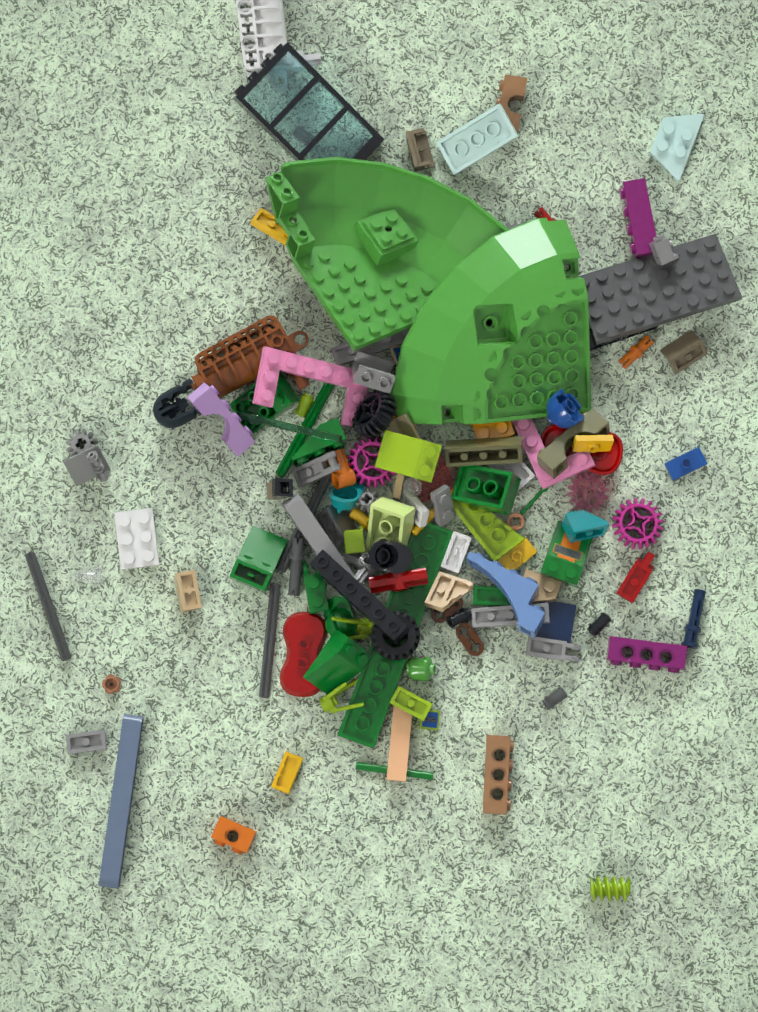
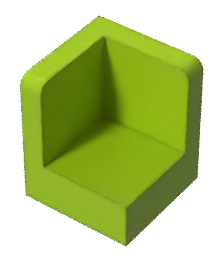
(354, 541)

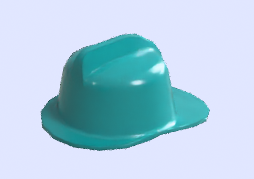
(346, 497)

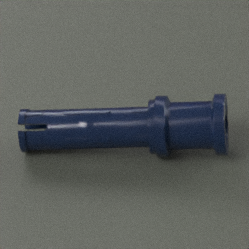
(692, 628)

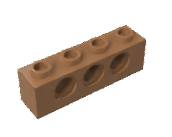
(490, 805)

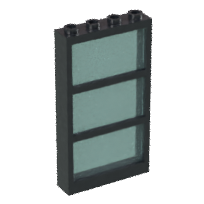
(304, 110)

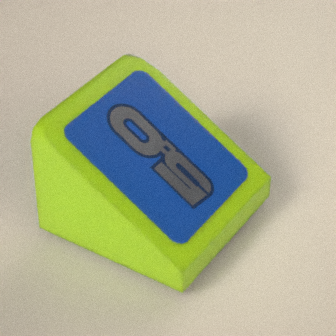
(431, 721)

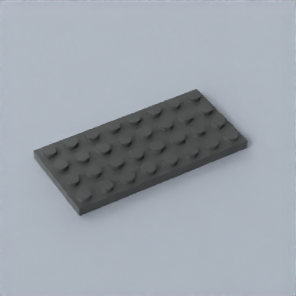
(646, 295)

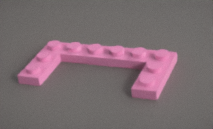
(277, 360)
(533, 444)

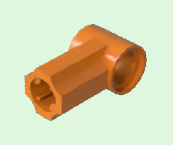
(345, 476)

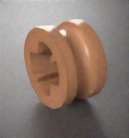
(515, 515)

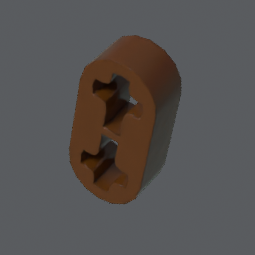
(451, 611)
(473, 636)

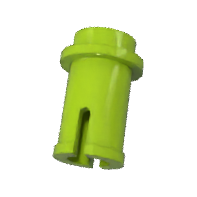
(304, 405)

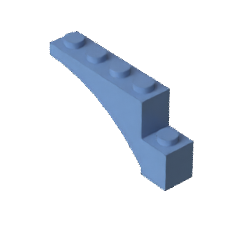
(517, 589)

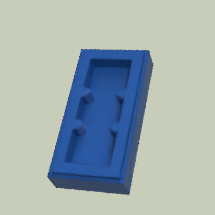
(685, 463)

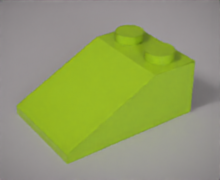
(408, 456)

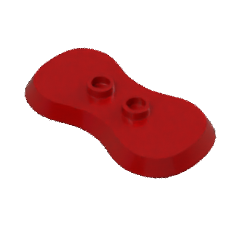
(605, 462)
(304, 640)

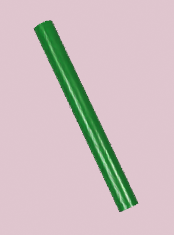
(383, 769)

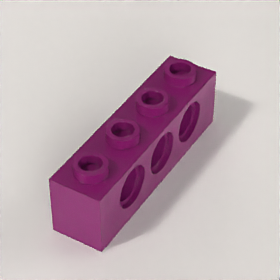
(676, 652)

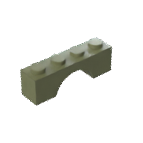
(554, 459)

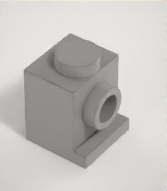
(662, 250)

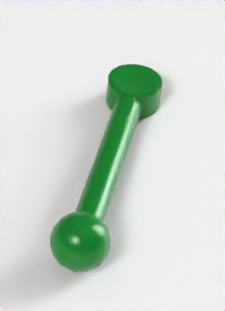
(532, 501)

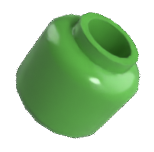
(420, 668)

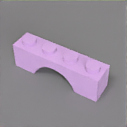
(235, 435)

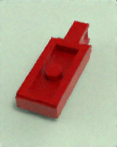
(636, 578)

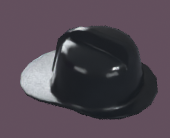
(390, 556)

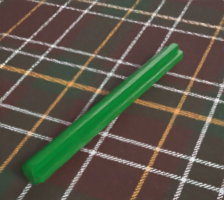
(308, 422)

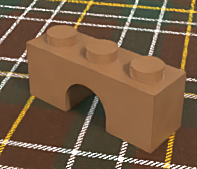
(512, 89)

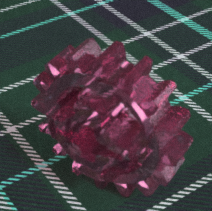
(579, 490)

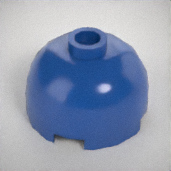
(563, 410)

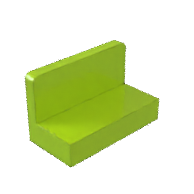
(411, 703)

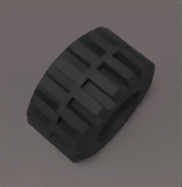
(403, 651)

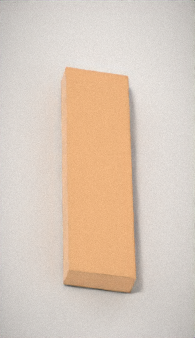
(399, 745)

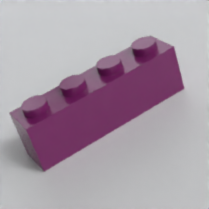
(639, 216)

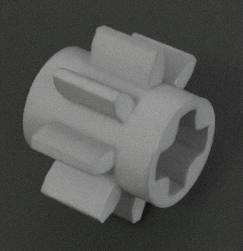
(367, 497)

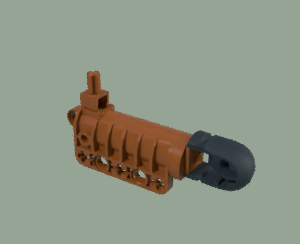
(229, 371)

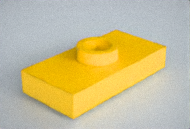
(592, 443)
(518, 555)
(287, 772)

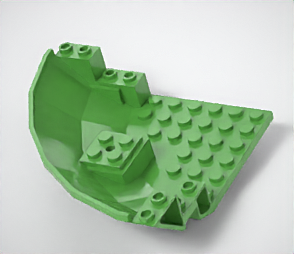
(339, 242)
(526, 353)

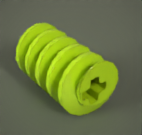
(610, 888)

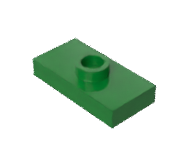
(489, 596)

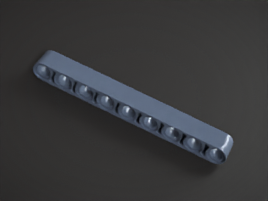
(121, 801)

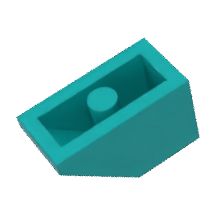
(583, 525)

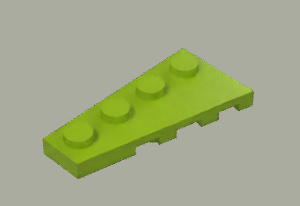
(488, 530)

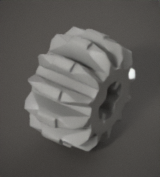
(86, 438)

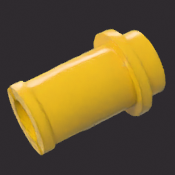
(360, 518)

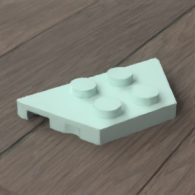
(675, 142)

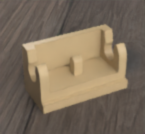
(187, 591)

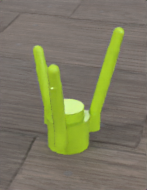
(363, 626)
(330, 700)

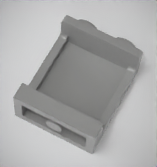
(373, 371)

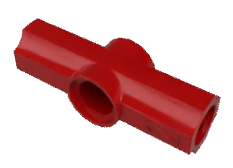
(398, 581)

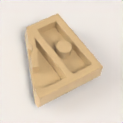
(548, 586)
(446, 591)

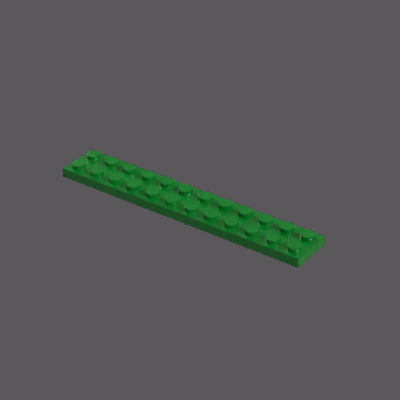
(380, 676)

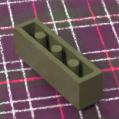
(484, 451)

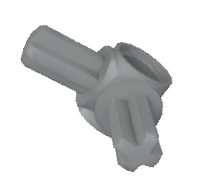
(363, 565)

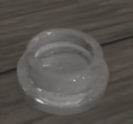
(412, 487)

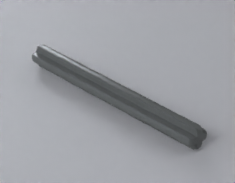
(312, 505)
(48, 606)
(269, 643)

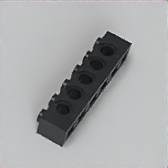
(359, 597)

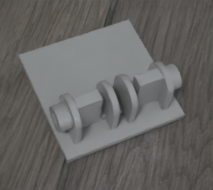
(87, 466)

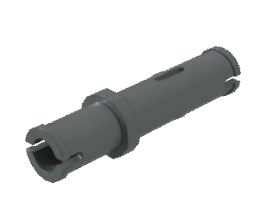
(296, 566)

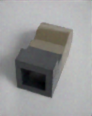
(278, 489)

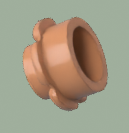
(111, 679)

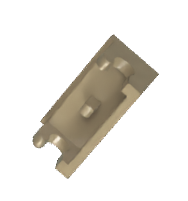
(419, 149)

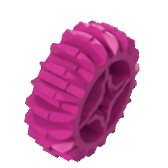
(360, 473)
(634, 515)

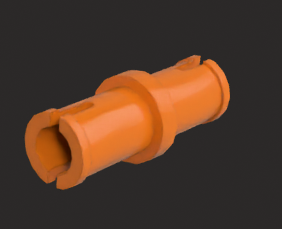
(635, 352)

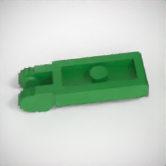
(315, 591)

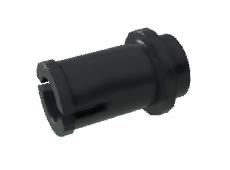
(463, 615)
(599, 624)

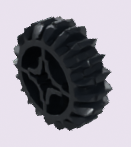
(374, 414)

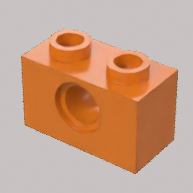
(222, 830)

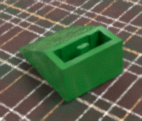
(284, 400)
(316, 447)
(258, 559)

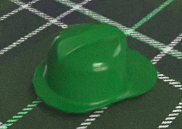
(341, 608)

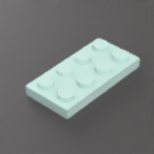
(477, 139)

